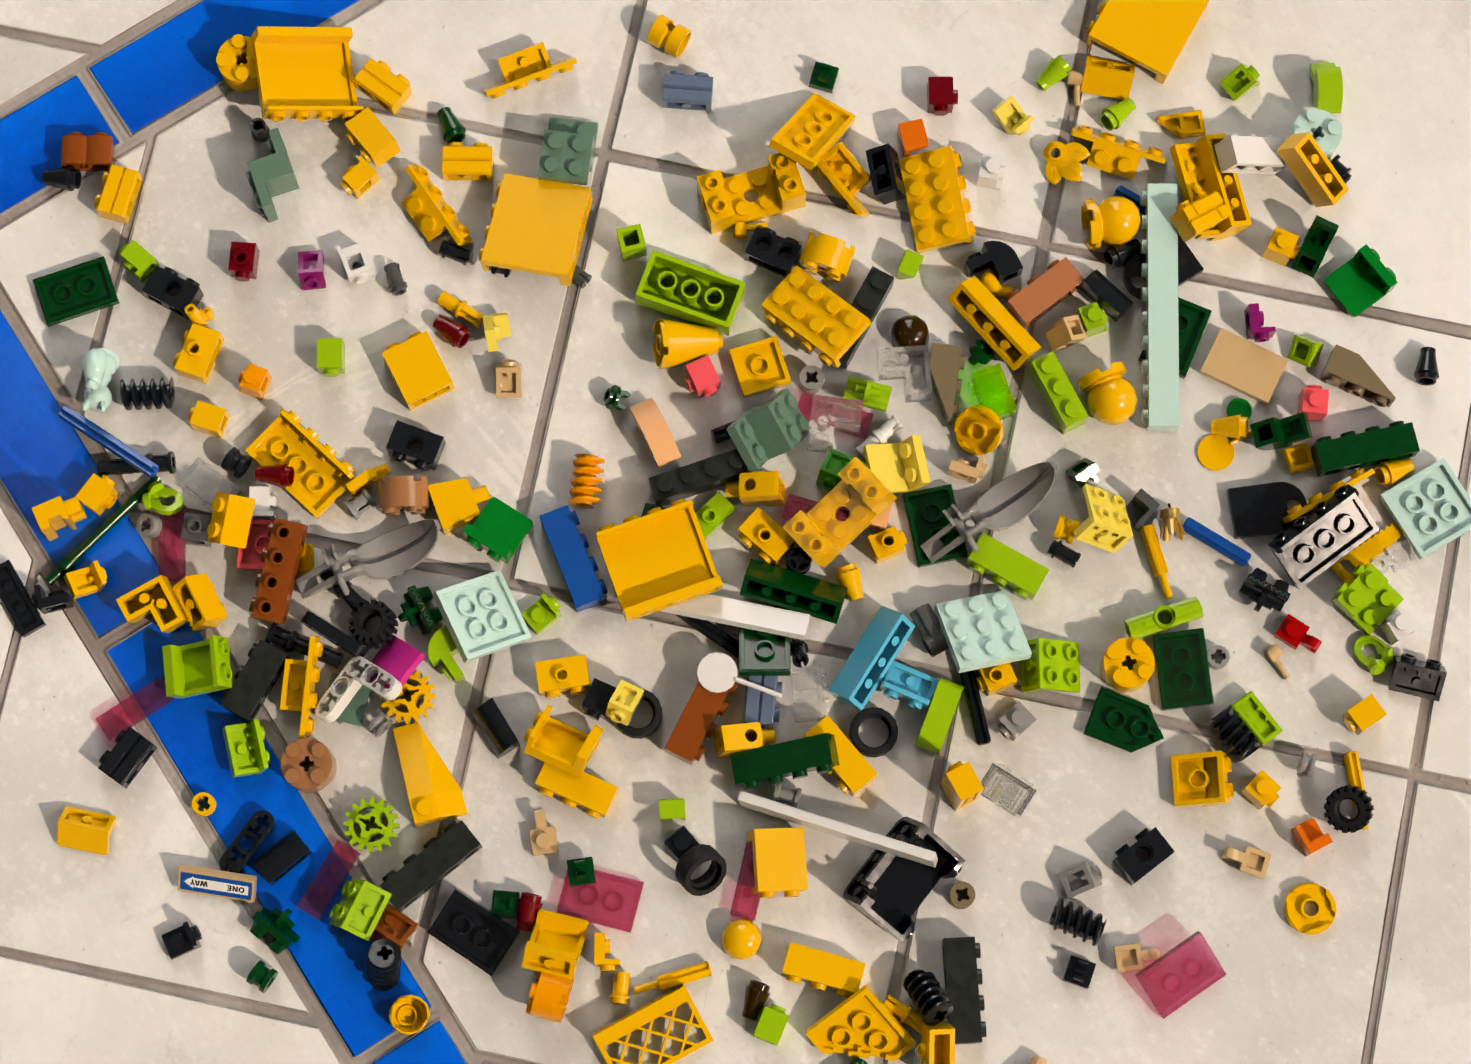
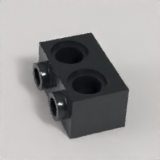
(769, 258)

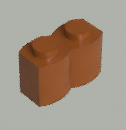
(88, 152)

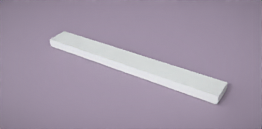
(739, 614)
(838, 829)

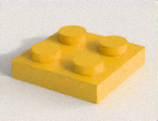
(760, 366)

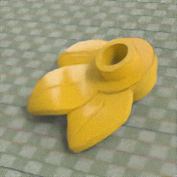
(1065, 165)

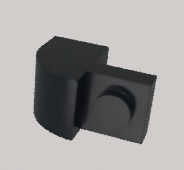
(998, 257)

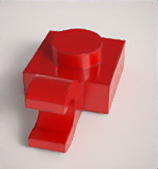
(1294, 633)

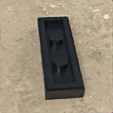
(18, 601)

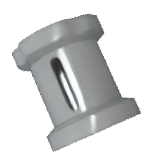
(360, 504)
(786, 795)

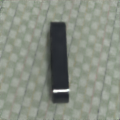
(334, 635)
(265, 832)

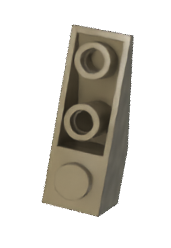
(944, 367)
(1352, 372)

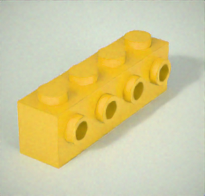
(994, 323)

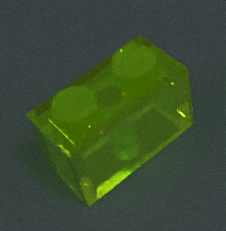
(993, 391)

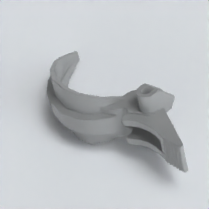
(996, 508)
(377, 559)

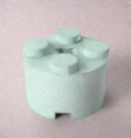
(1321, 125)

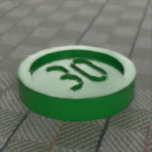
(1239, 406)

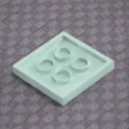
(1430, 508)
(482, 616)
(982, 631)

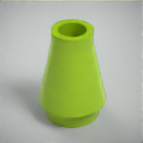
(1053, 73)
(1115, 115)

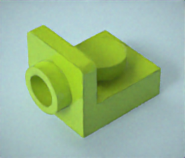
(1240, 81)
(542, 613)

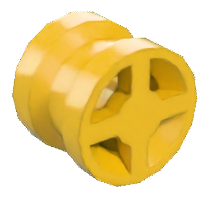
(1065, 529)

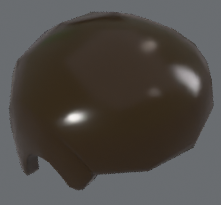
(910, 331)

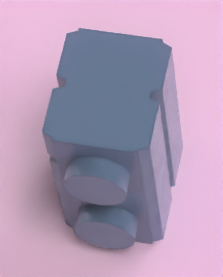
(687, 91)
(760, 705)

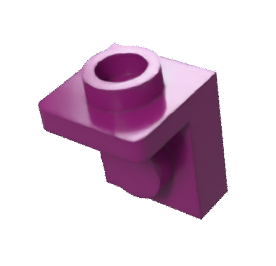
(311, 270)
(1254, 320)

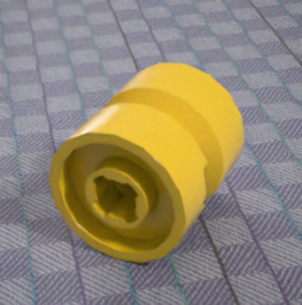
(667, 35)

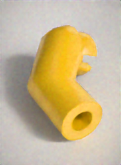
(990, 281)
(199, 316)

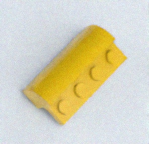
(1199, 172)

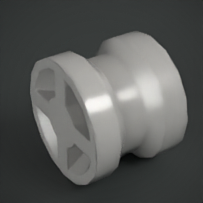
(813, 384)

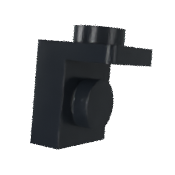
(54, 602)
(182, 940)

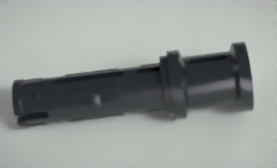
(166, 463)
(290, 643)

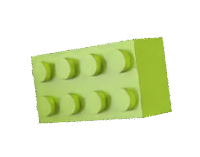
(690, 292)

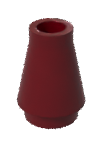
(453, 332)
(277, 475)
(527, 910)

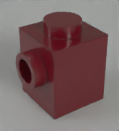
(941, 95)
(243, 261)

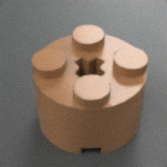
(403, 494)
(318, 775)

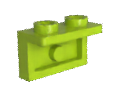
(246, 748)

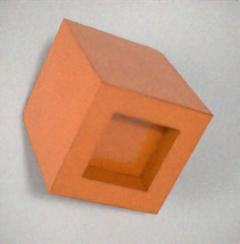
(912, 136)
(1310, 836)

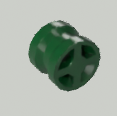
(262, 976)

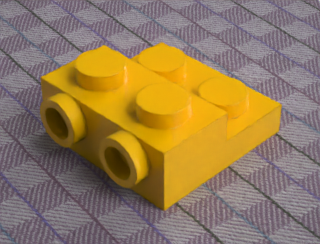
(1201, 779)

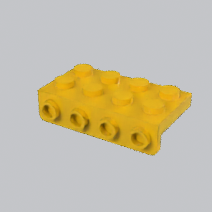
(937, 199)
(814, 316)
(318, 474)

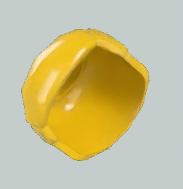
(741, 939)
(409, 1014)

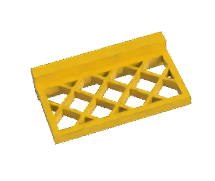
(647, 1014)

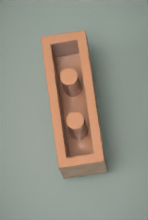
(1044, 292)

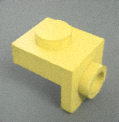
(1012, 117)

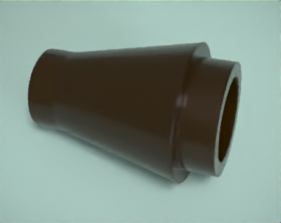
(755, 998)

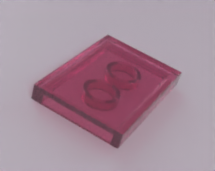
(607, 902)
(1180, 974)

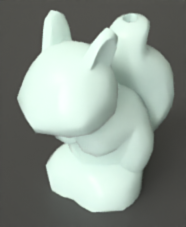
(98, 367)

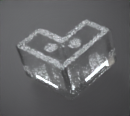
(909, 364)
(831, 415)

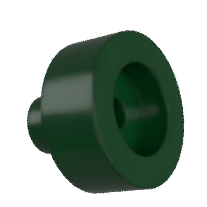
(980, 353)

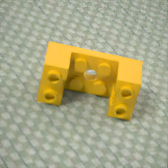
(776, 185)
(821, 532)

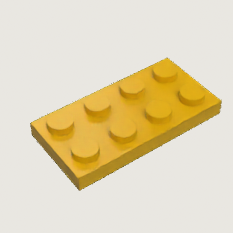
(812, 131)

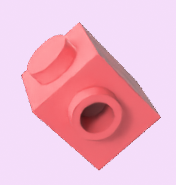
(702, 377)
(1314, 402)

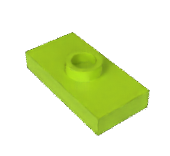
(714, 514)
(1256, 718)

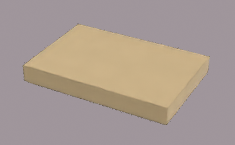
(1244, 366)

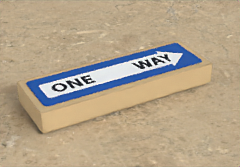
(217, 883)

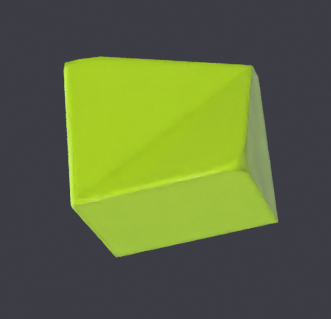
(909, 265)
(1305, 350)
(672, 808)

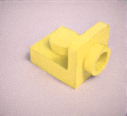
(495, 328)
(624, 702)

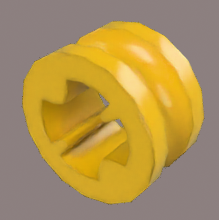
(196, 807)

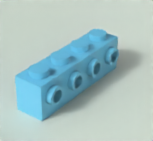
(871, 658)

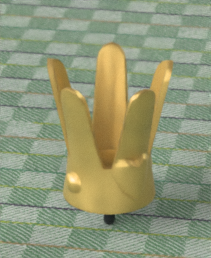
(1171, 521)

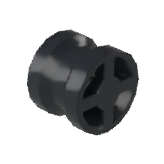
(236, 462)
(799, 556)

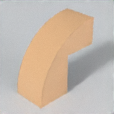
(655, 432)

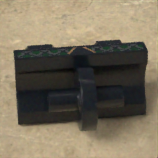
(1264, 593)

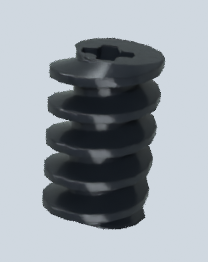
(147, 394)
(1234, 734)
(1077, 921)
(384, 964)
(928, 996)

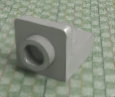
(1015, 721)
(1081, 879)

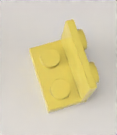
(899, 465)
(1108, 520)

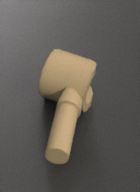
(1075, 79)
(1272, 654)

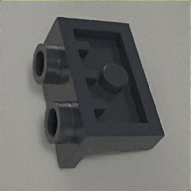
(1417, 677)

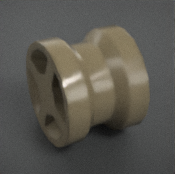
(959, 899)

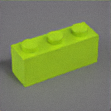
(1058, 392)
(1007, 567)

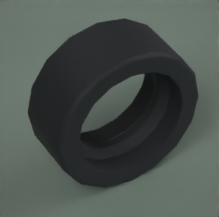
(875, 713)
(640, 733)
(710, 879)

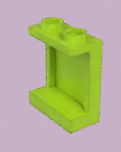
(197, 667)

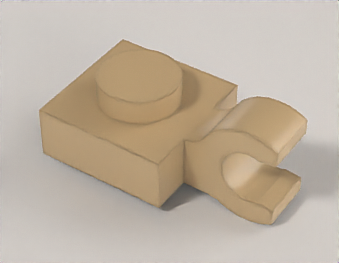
(543, 838)
(1252, 860)
(1131, 957)

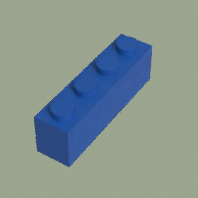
(571, 555)

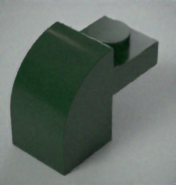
(1314, 246)
(1281, 433)

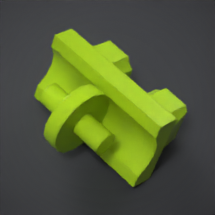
(873, 394)

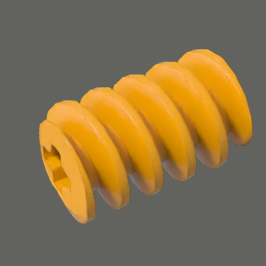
(585, 481)

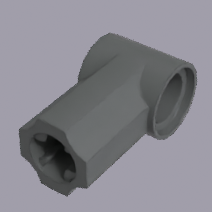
(930, 629)

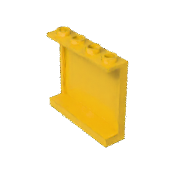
(1147, 30)
(305, 73)
(536, 227)
(658, 560)

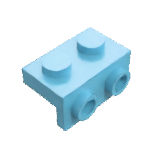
(909, 685)

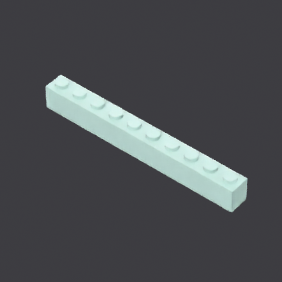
(1160, 308)

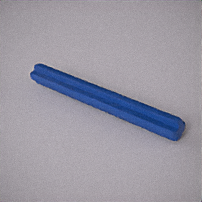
(108, 441)

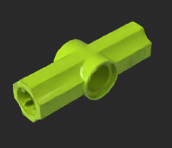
(1178, 613)

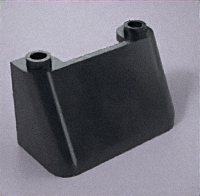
(894, 887)

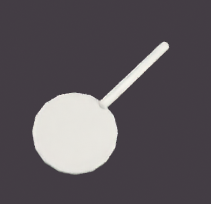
(719, 673)

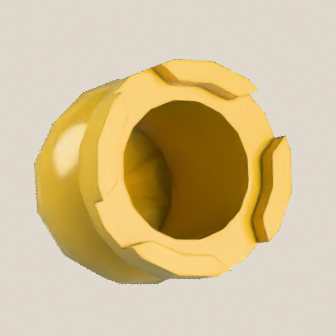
(1113, 221)
(1110, 396)

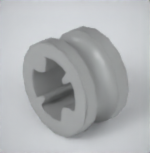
(143, 523)
(1223, 651)
(380, 725)
(1306, 763)

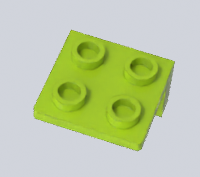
(1051, 666)
(359, 908)

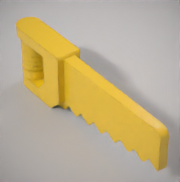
(1363, 553)

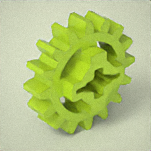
(365, 835)

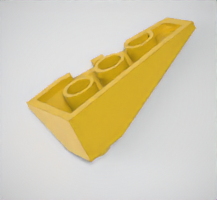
(428, 782)

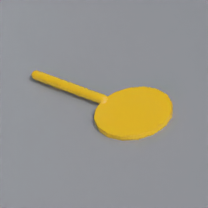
(1217, 452)

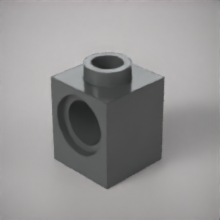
(195, 529)

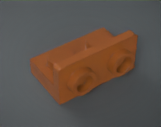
(394, 927)

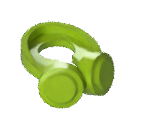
(157, 490)
(1375, 666)

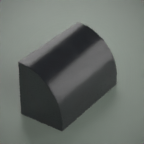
(1106, 294)
(495, 728)
(282, 857)

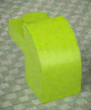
(1327, 86)
(441, 650)

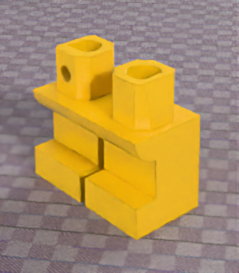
(57, 514)

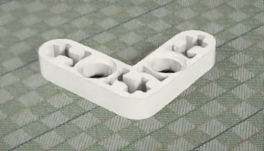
(355, 679)

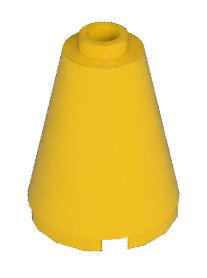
(683, 342)

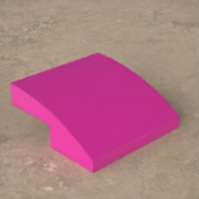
(397, 659)

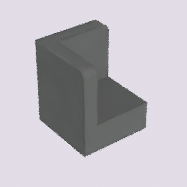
(1141, 509)

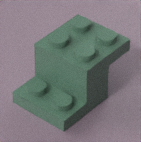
(568, 151)
(271, 176)
(768, 430)

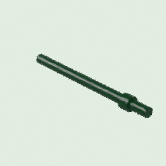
(66, 565)

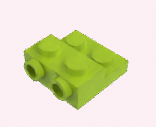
(1367, 597)

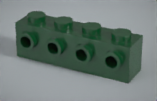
(1364, 449)
(793, 591)
(785, 760)

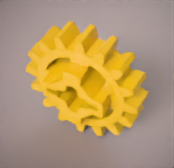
(419, 692)

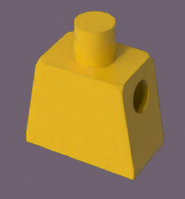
(767, 491)
(457, 502)
(732, 739)

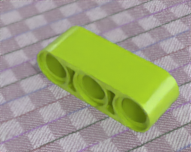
(939, 716)

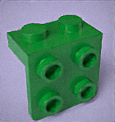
(1361, 281)
(498, 530)

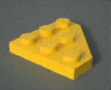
(861, 1029)

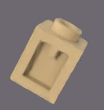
(508, 379)
(963, 470)

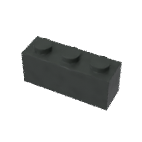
(254, 680)

